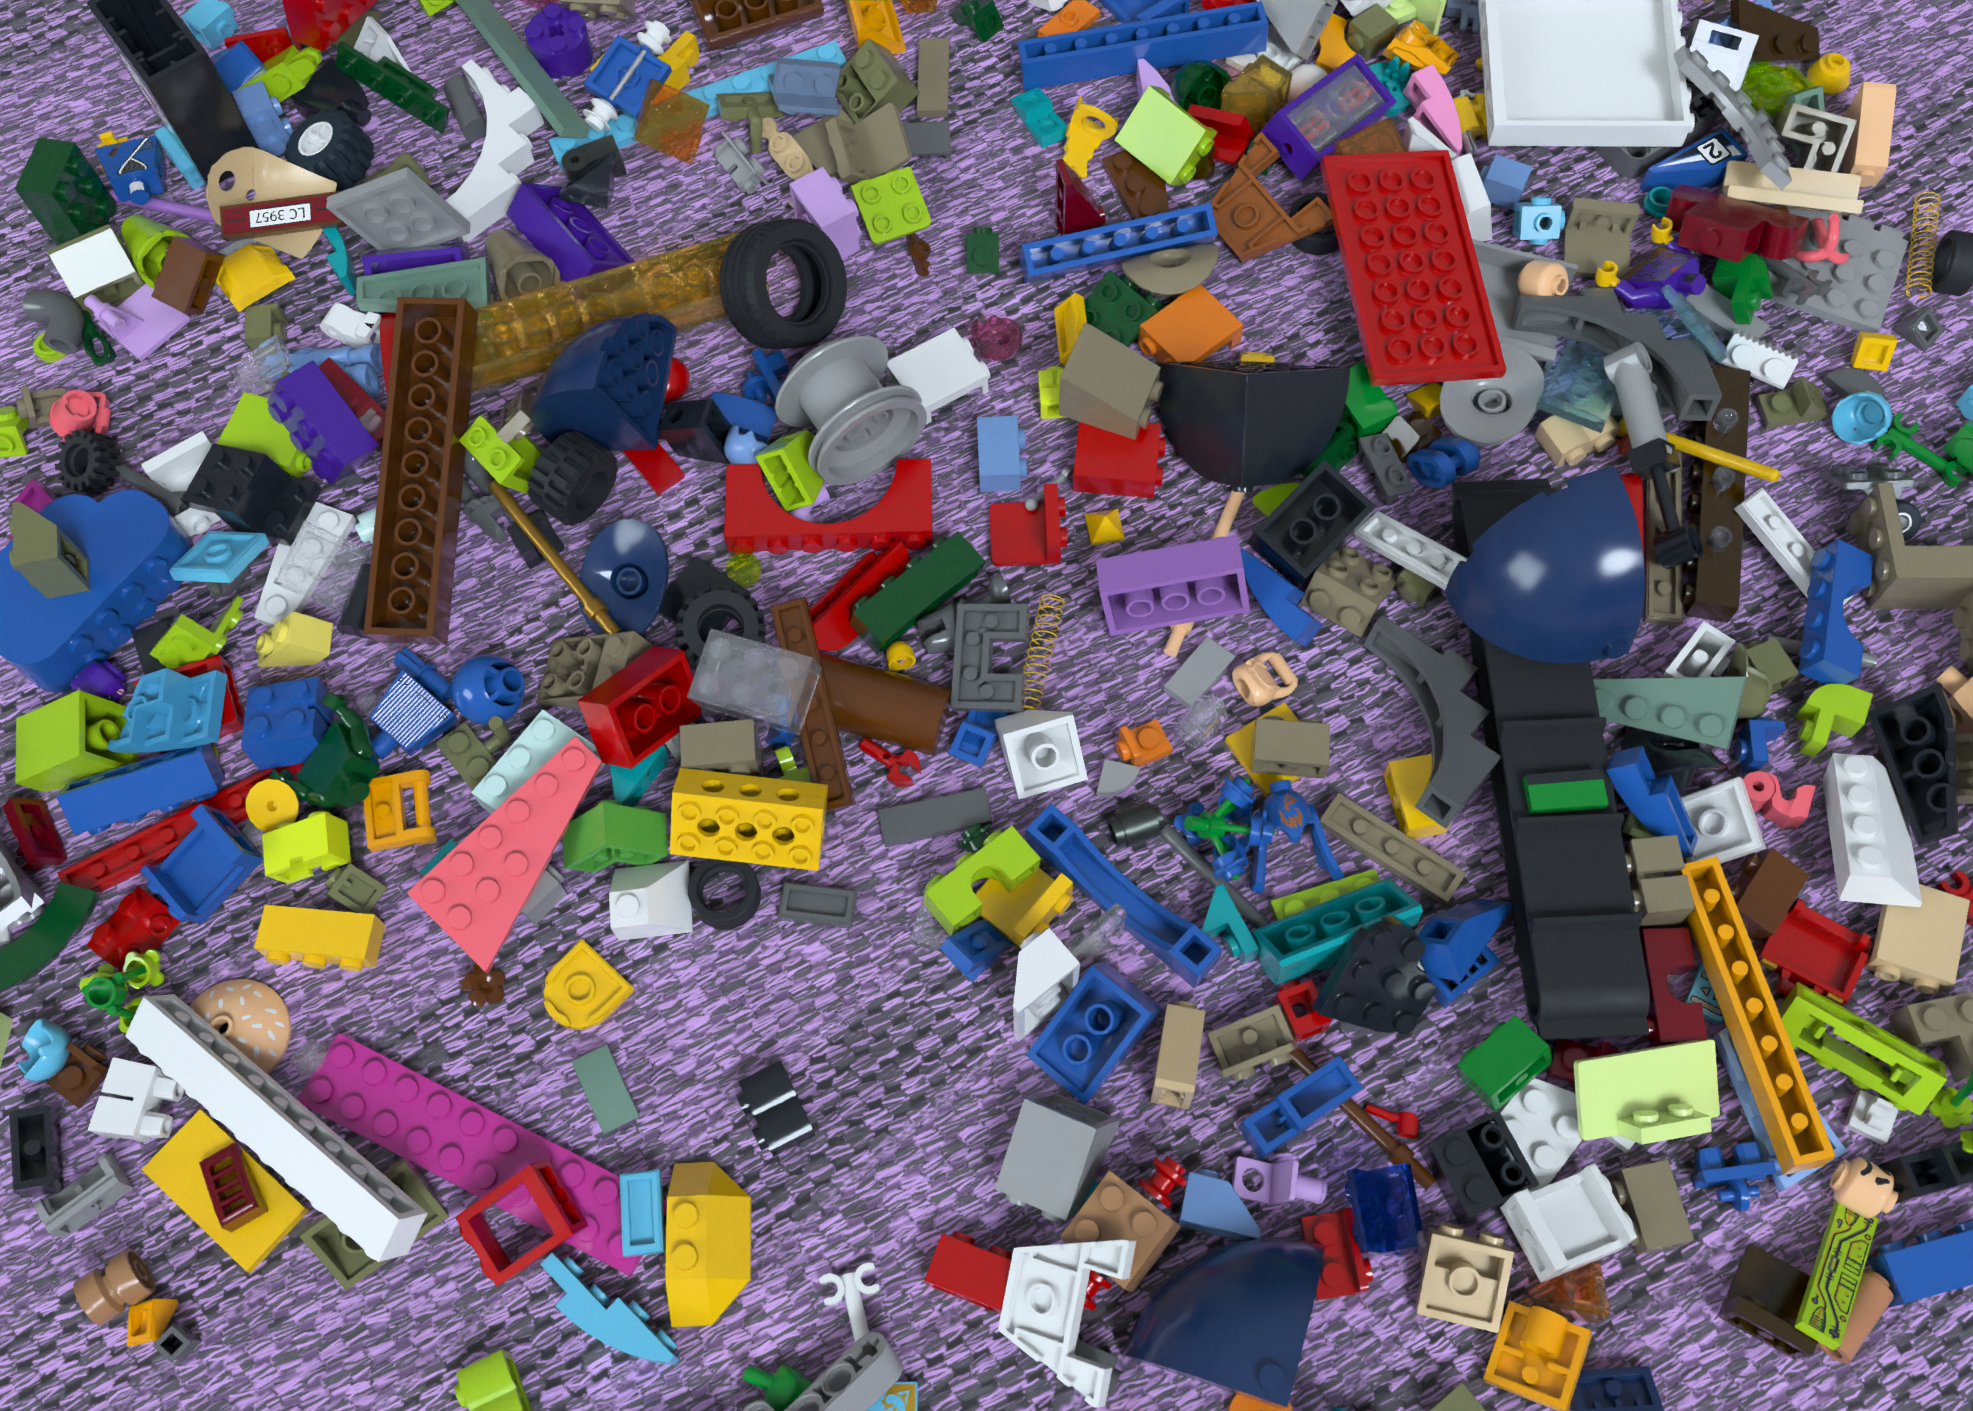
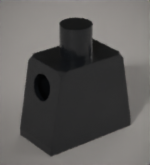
(333, 89)
(695, 430)

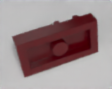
(34, 832)

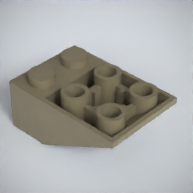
(584, 663)

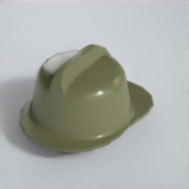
(1758, 685)

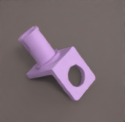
(1279, 1182)

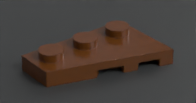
(1136, 184)

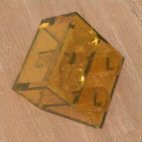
(1258, 92)

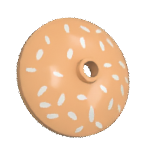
(255, 1018)

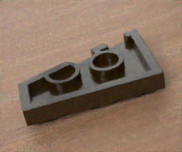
(1780, 36)

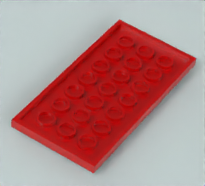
(1411, 268)

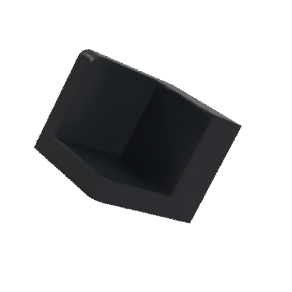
(526, 548)

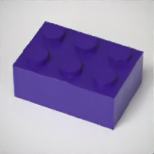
(320, 423)

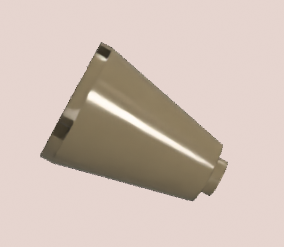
(518, 265)

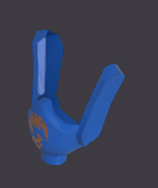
(1291, 815)

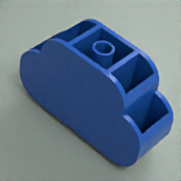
(130, 556)

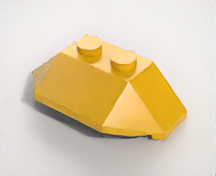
(705, 1243)

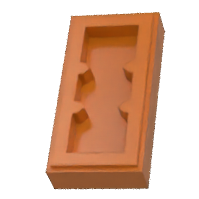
(1075, 16)

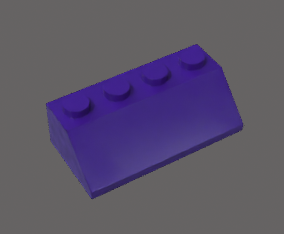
(565, 232)

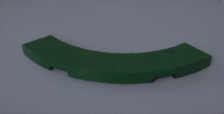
(47, 936)

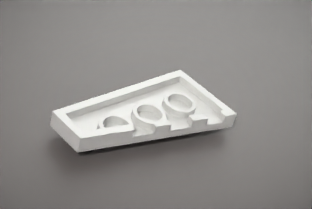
(279, 602)

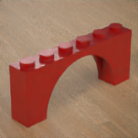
(759, 524)

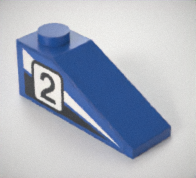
(1697, 165)

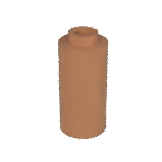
(1868, 1307)

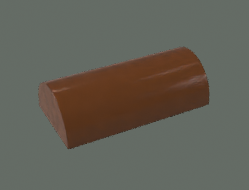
(735, 21)
(887, 704)

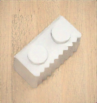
(1761, 358)

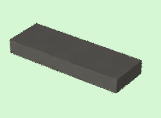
(934, 817)

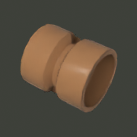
(106, 1291)

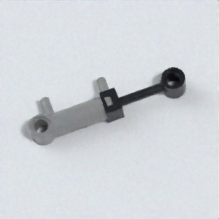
(1651, 452)

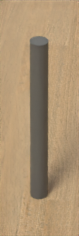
(1206, 870)

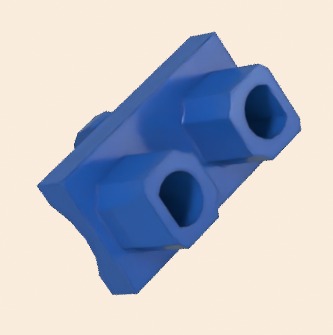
(767, 368)
(1749, 1167)

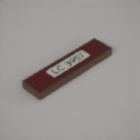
(277, 217)

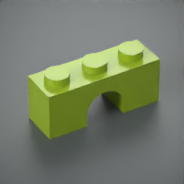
(1003, 858)

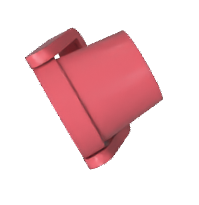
(79, 412)

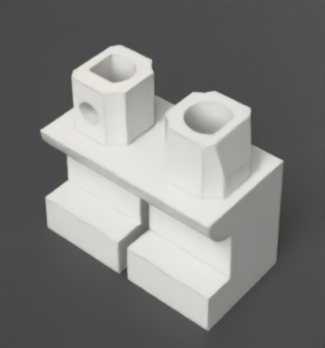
(135, 1102)

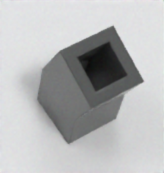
(177, 1331)

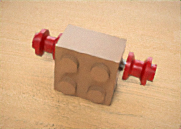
(1122, 1213)

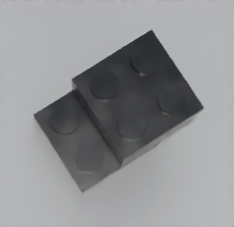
(251, 493)

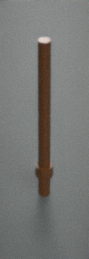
(1398, 1153)

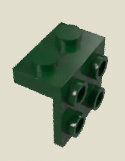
(1119, 308)

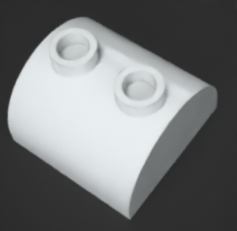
(1474, 198)

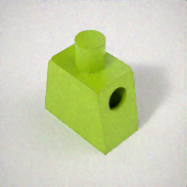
(789, 471)

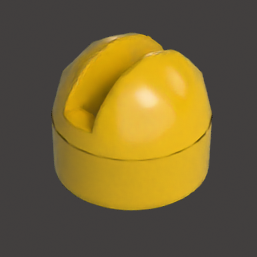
(900, 651)

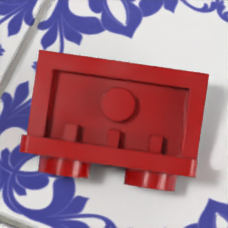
(136, 926)

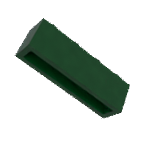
(916, 592)

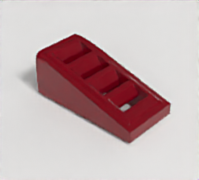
(254, 1205)

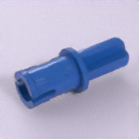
(424, 674)

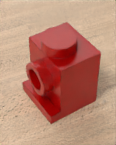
(1303, 995)

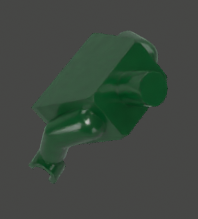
(340, 764)

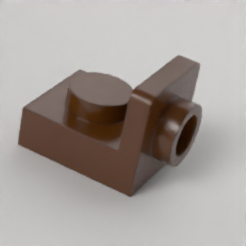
(80, 1074)

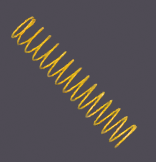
(1932, 253)
(1031, 707)

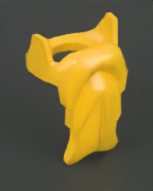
(1086, 135)

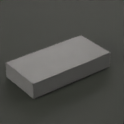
(1199, 672)

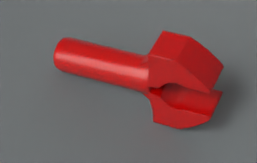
(892, 762)

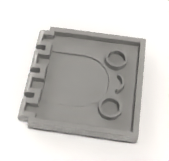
(1859, 286)

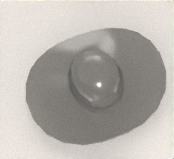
(1494, 408)

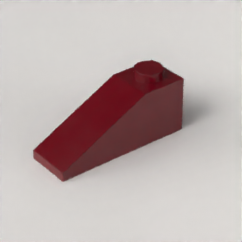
(1074, 203)

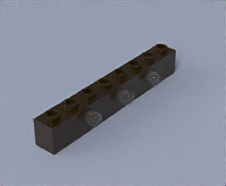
(1714, 578)

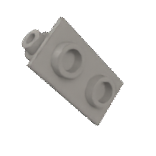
(749, 171)

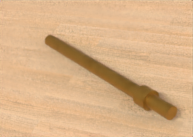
(593, 607)

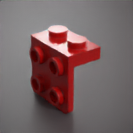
(1028, 536)

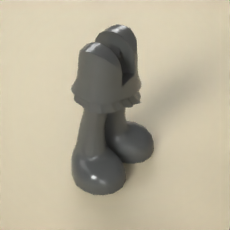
(482, 510)
(946, 617)

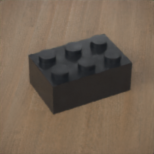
(1311, 524)

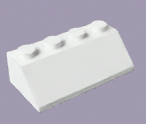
(1869, 833)

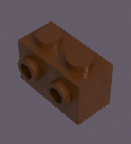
(187, 275)
(1766, 891)

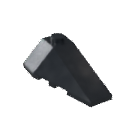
(1920, 754)

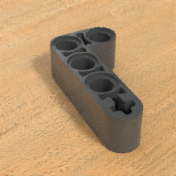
(1635, 160)

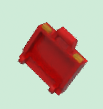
(1815, 953)

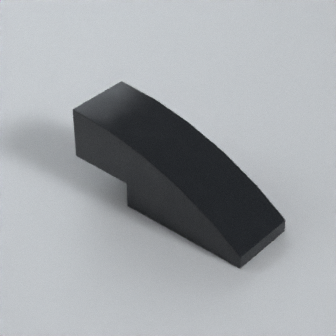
(1930, 1171)

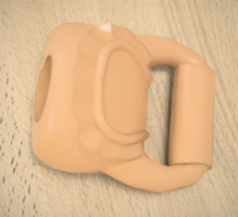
(1258, 685)

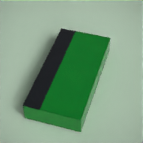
(1565, 791)

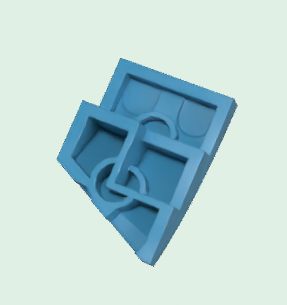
(172, 712)

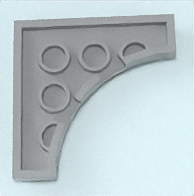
(1736, 108)

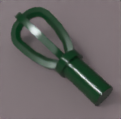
(91, 332)

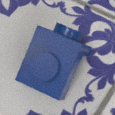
(1751, 742)

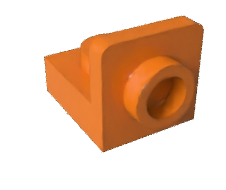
(1143, 744)

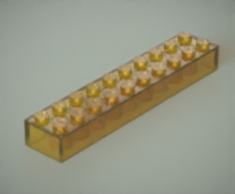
(530, 330)

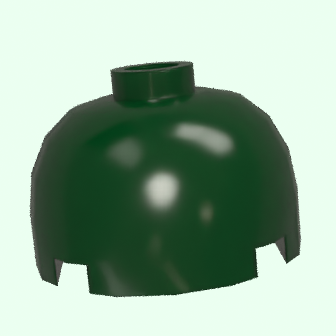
(1199, 84)

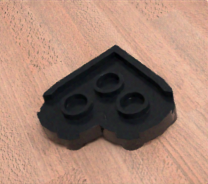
(1378, 980)

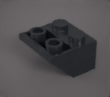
(1478, 1167)

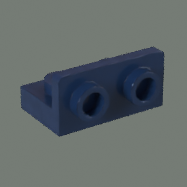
(1616, 1390)

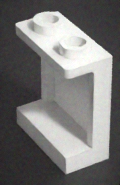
(940, 370)
(175, 471)
(1568, 1223)

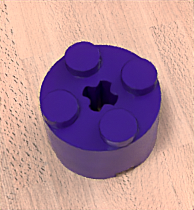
(559, 41)

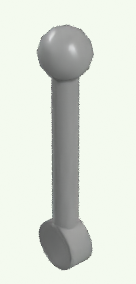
(1032, 503)

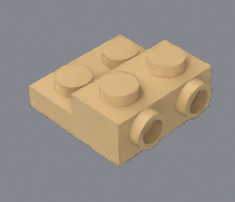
(1464, 1277)

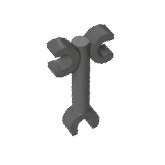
(1797, 283)

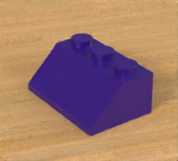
(413, 257)

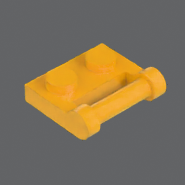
(386, 811)

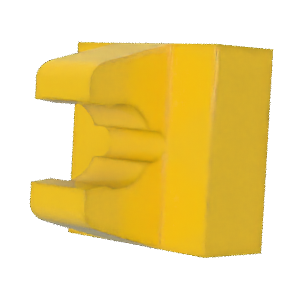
(1873, 351)

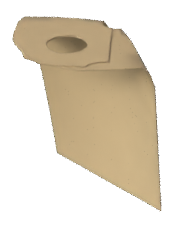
(271, 180)

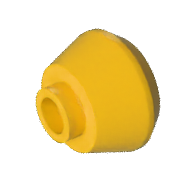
(1831, 72)

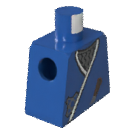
(134, 168)

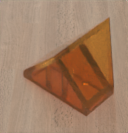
(1573, 1295)

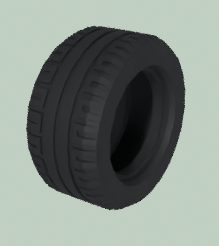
(820, 275)

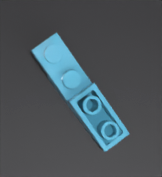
(619, 1325)

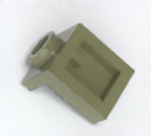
(354, 889)

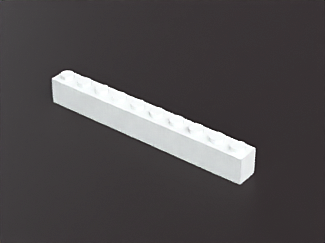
(277, 1127)

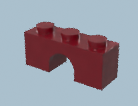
(1668, 1019)

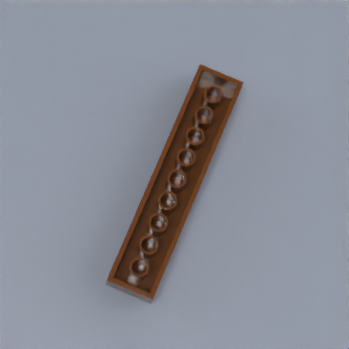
(421, 471)

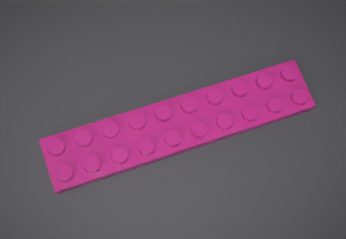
(462, 1142)

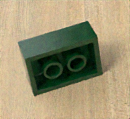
(64, 191)

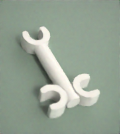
(850, 1286)

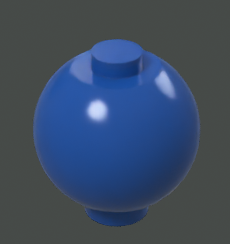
(487, 688)

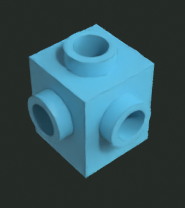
(1538, 220)

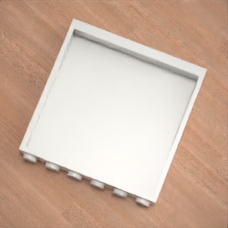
(1584, 73)

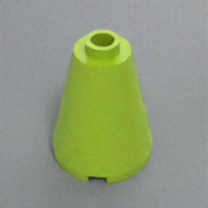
(147, 244)

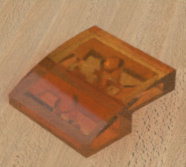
(670, 121)

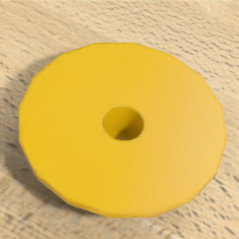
(271, 804)

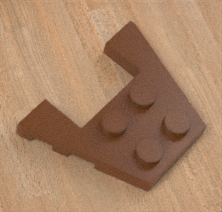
(1251, 218)

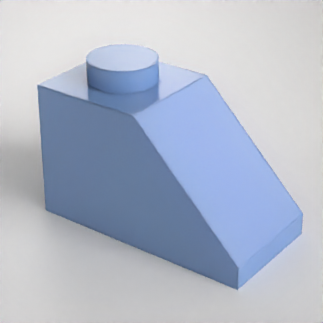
(1215, 1208)

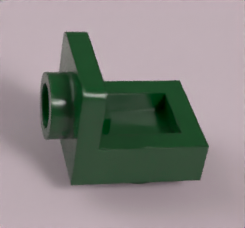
(981, 16)
(982, 251)

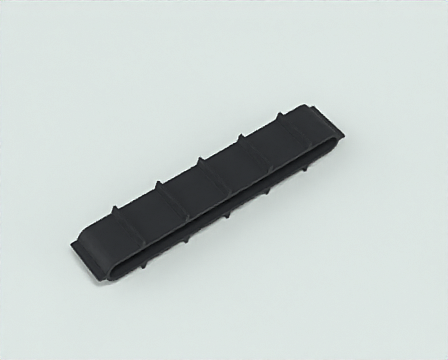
(1561, 868)

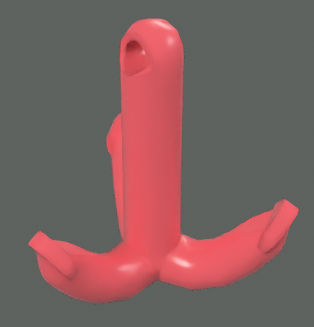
(1826, 240)

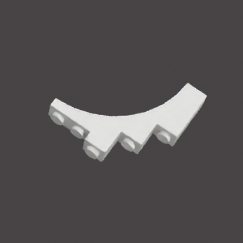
(505, 153)

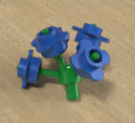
(1232, 806)

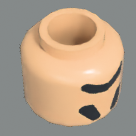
(1863, 1187)

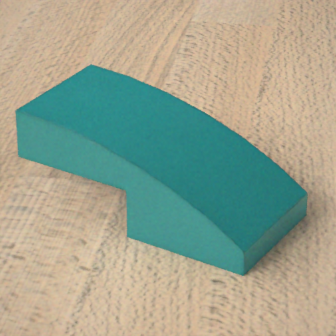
(1038, 116)
(341, 260)

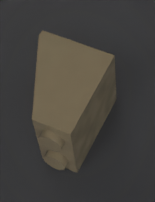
(1108, 384)

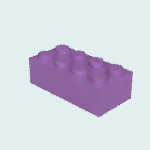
(1173, 585)

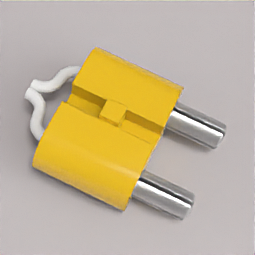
(1472, 118)

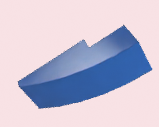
(1279, 599)
(1651, 798)
(1299, 1107)

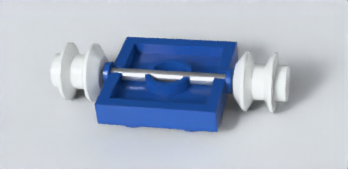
(624, 75)

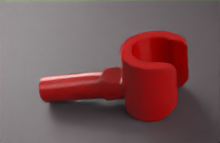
(1406, 1121)

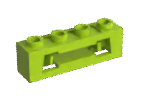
(1913, 1075)

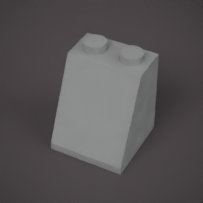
(1055, 1154)

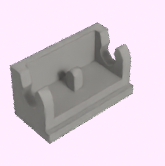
(84, 1197)

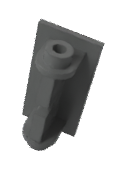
(1383, 461)

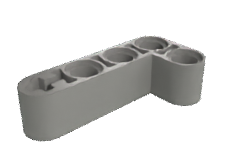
(851, 1381)

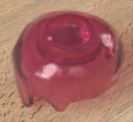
(1000, 330)

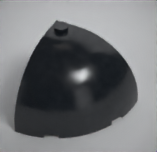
(1250, 418)

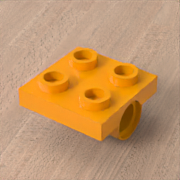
(1538, 1356)

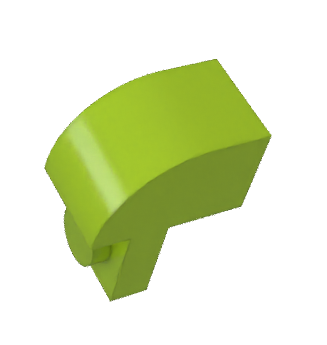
(1829, 709)

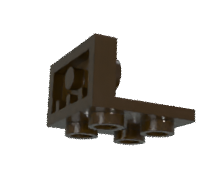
(1767, 1301)

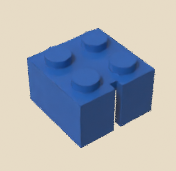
(285, 722)

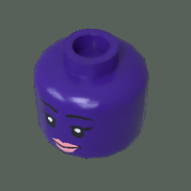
(100, 680)

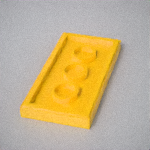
(180, 1177)

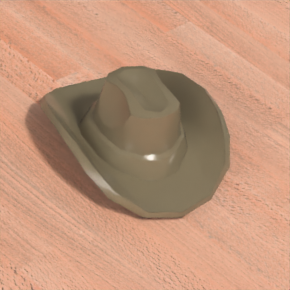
(1172, 270)

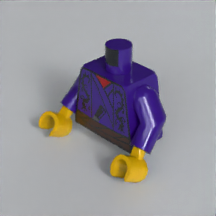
(1665, 265)

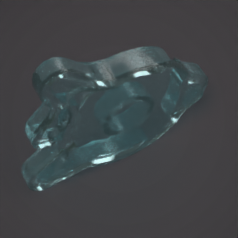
(1695, 324)

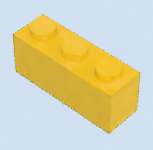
(319, 937)

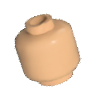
(1543, 279)

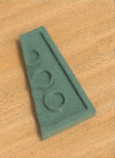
(449, 280)
(1682, 708)

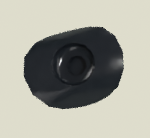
(1672, 755)

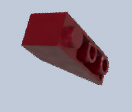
(362, 405)

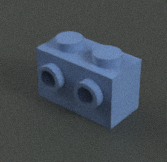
(263, 118)

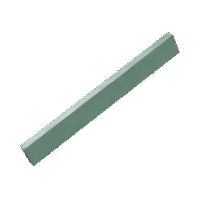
(525, 68)

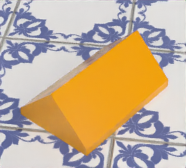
(876, 22)

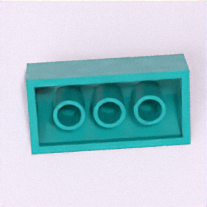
(1321, 933)

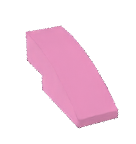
(1435, 106)

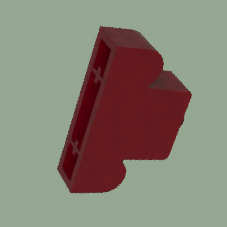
(1733, 226)

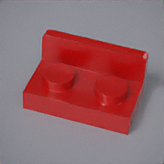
(1343, 1267)

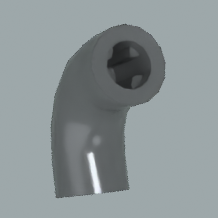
(63, 318)

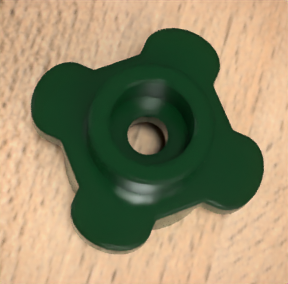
(974, 837)

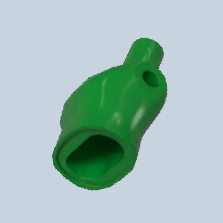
(781, 1387)

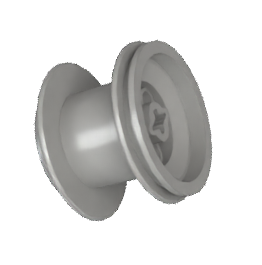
(856, 418)

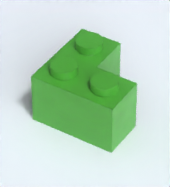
(614, 835)

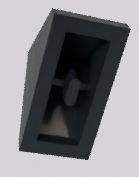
(593, 185)

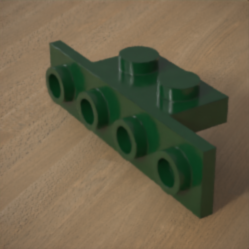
(395, 85)

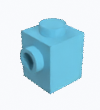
(211, 22)

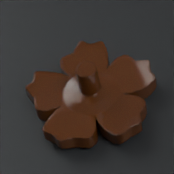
(483, 986)

